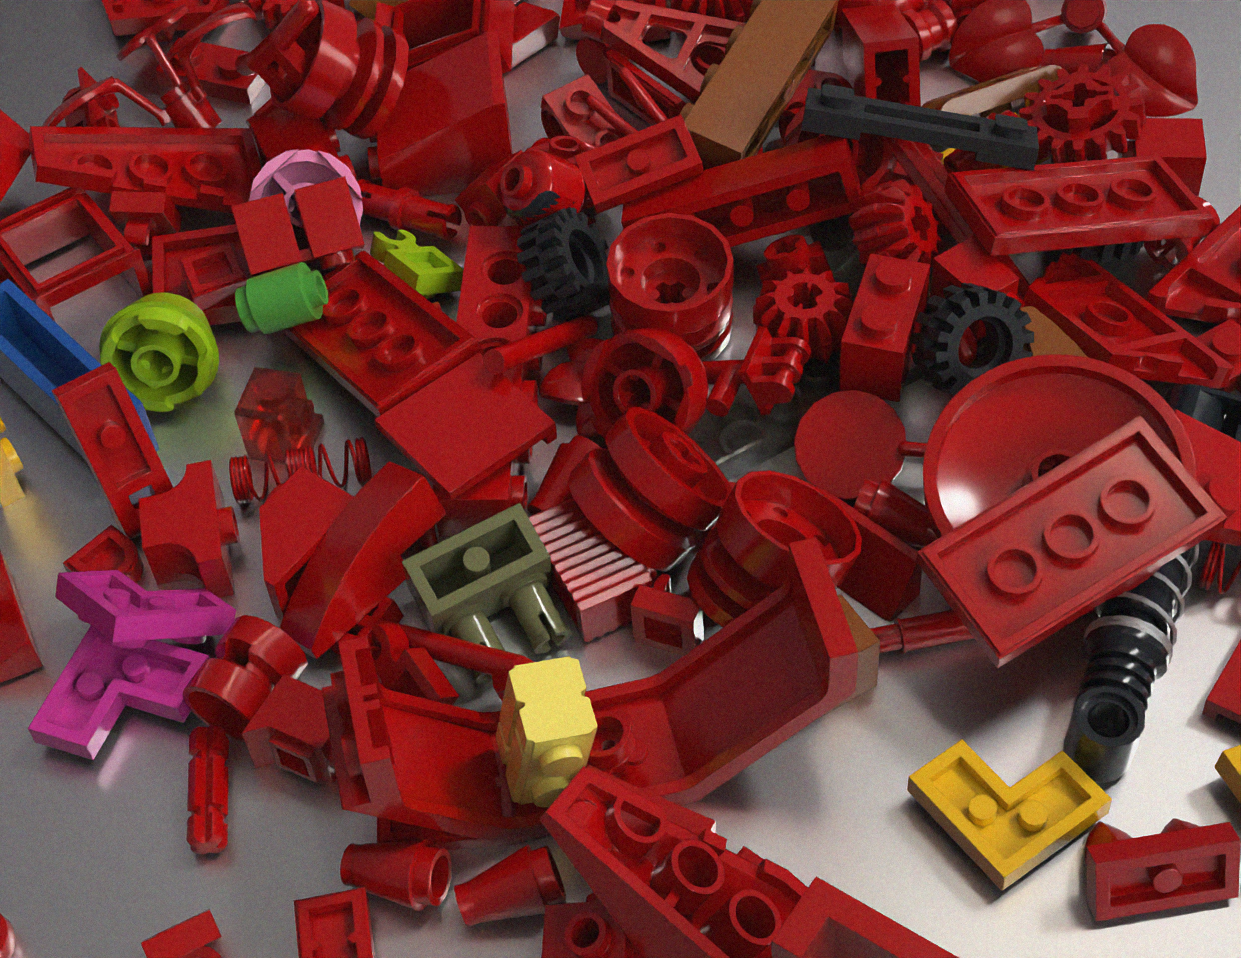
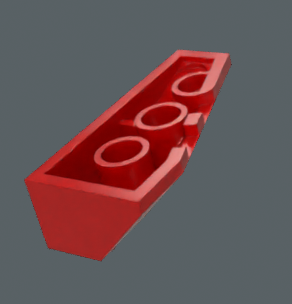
(665, 883)

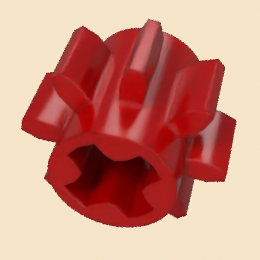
(793, 255)

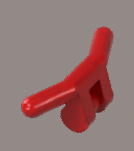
(278, 56)

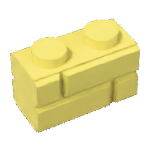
(544, 729)

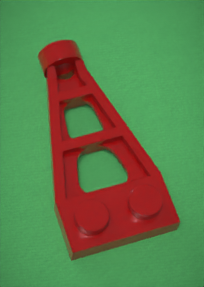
(633, 24)

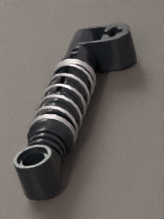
(1129, 641)

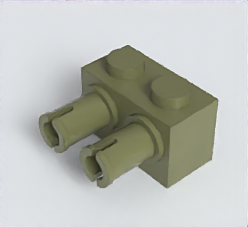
(483, 572)

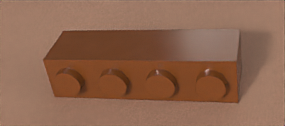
(757, 77)

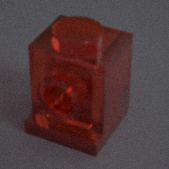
(276, 415)

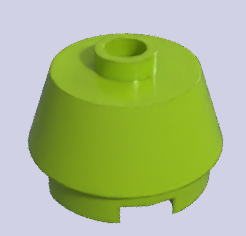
(161, 350)

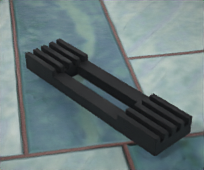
(997, 141)

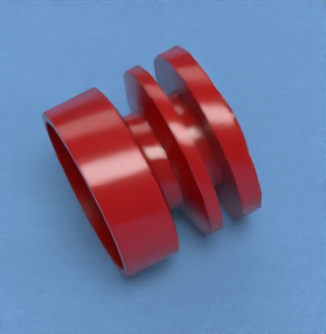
(353, 73)
(673, 277)
(750, 545)

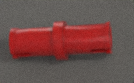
(409, 211)

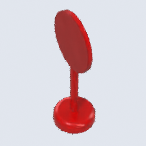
(850, 440)

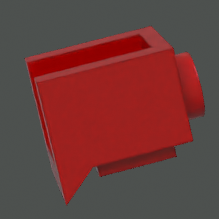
(292, 732)

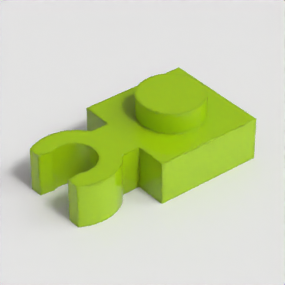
(420, 267)

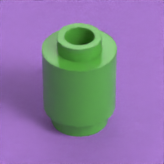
(281, 299)

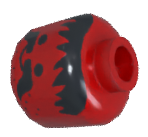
(541, 185)

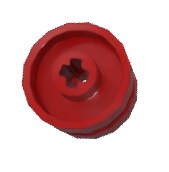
(649, 489)

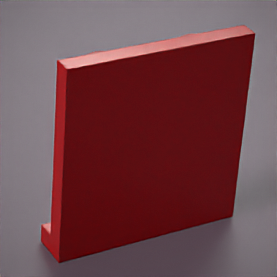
(465, 426)

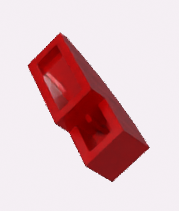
(360, 557)

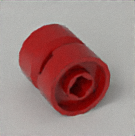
(246, 670)

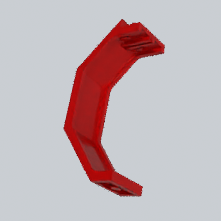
(698, 716)

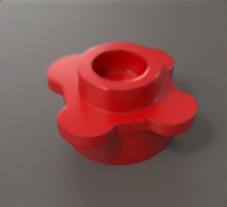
(616, 731)

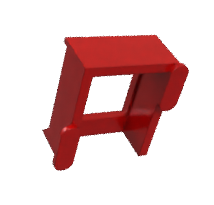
(434, 19)
(55, 224)

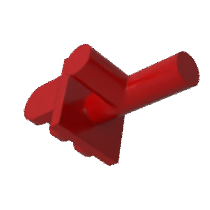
(766, 370)

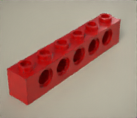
(495, 310)

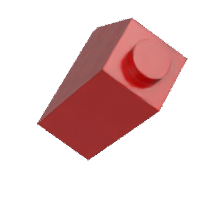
(881, 54)

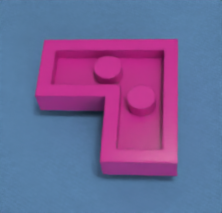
(133, 615)
(105, 680)

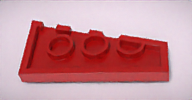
(191, 165)

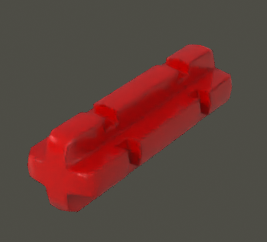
(207, 790)

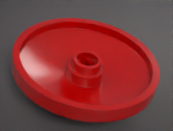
(1027, 422)

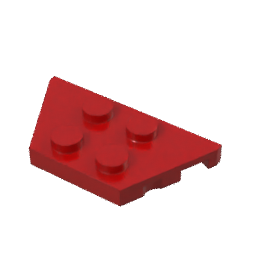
(1207, 280)
(1121, 326)

